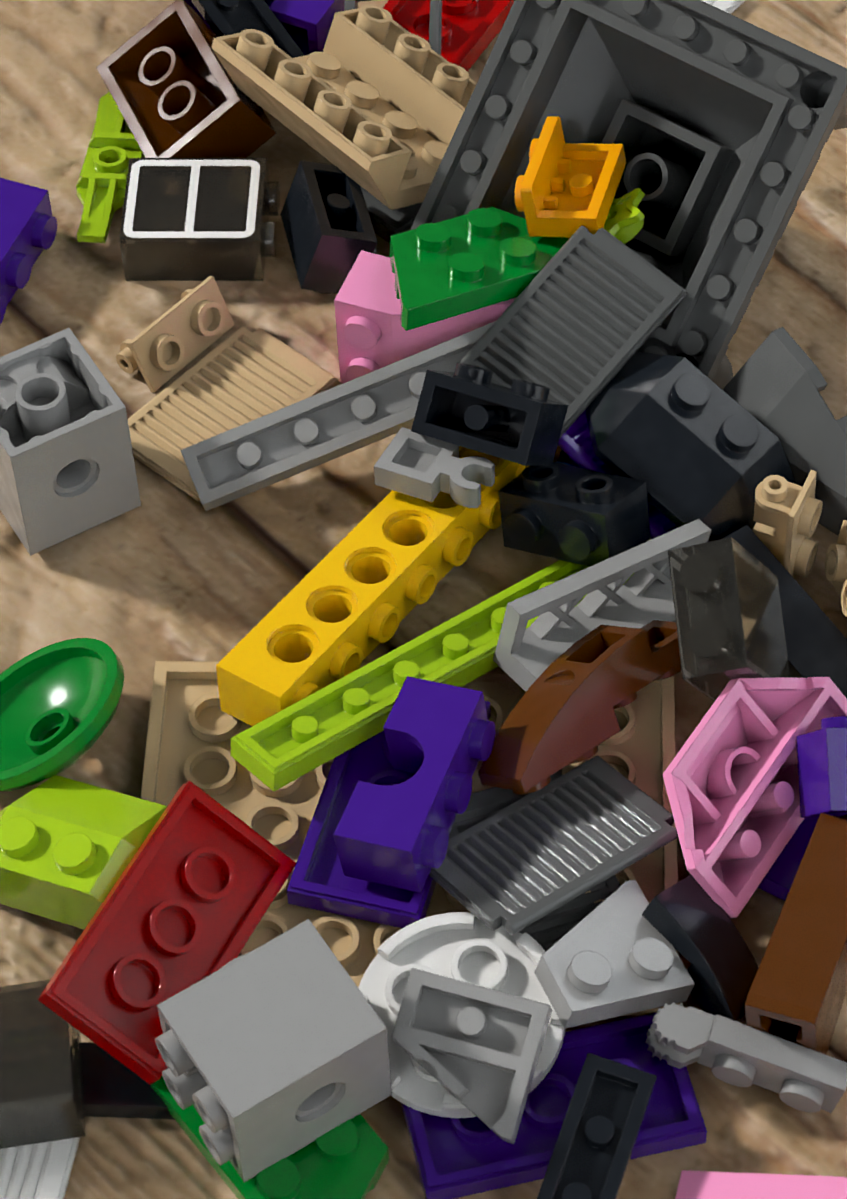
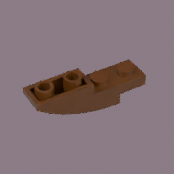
(575, 701)

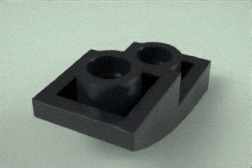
(710, 942)

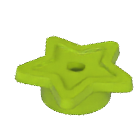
(624, 217)

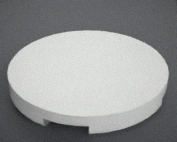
(463, 950)

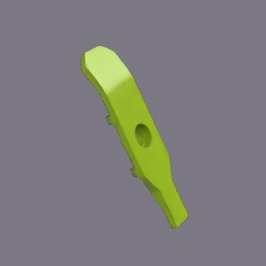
(105, 171)

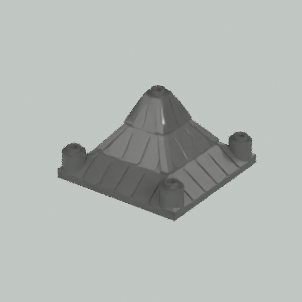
(711, 128)

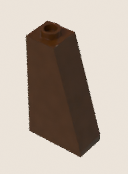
(805, 962)

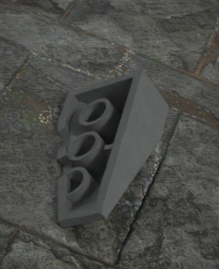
(782, 393)

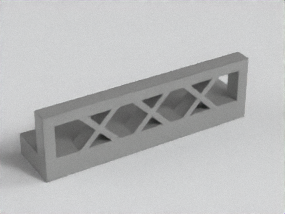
(643, 598)

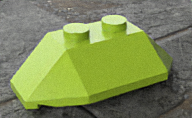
(69, 847)

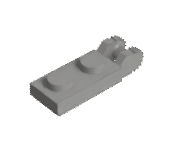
(747, 1057)

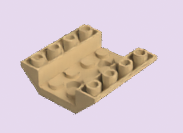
(367, 103)

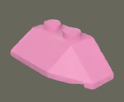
(739, 781)

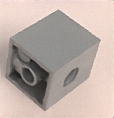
(61, 444)
(273, 1050)

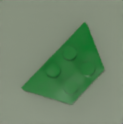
(465, 264)
(334, 1166)

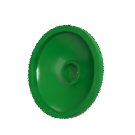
(55, 708)

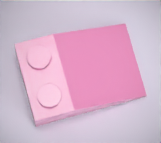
(371, 323)

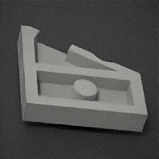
(612, 964)
(474, 1044)

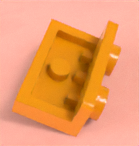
(567, 183)

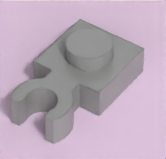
(426, 466)

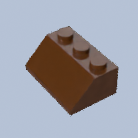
(180, 93)

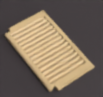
(224, 389)

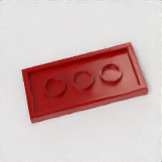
(165, 926)

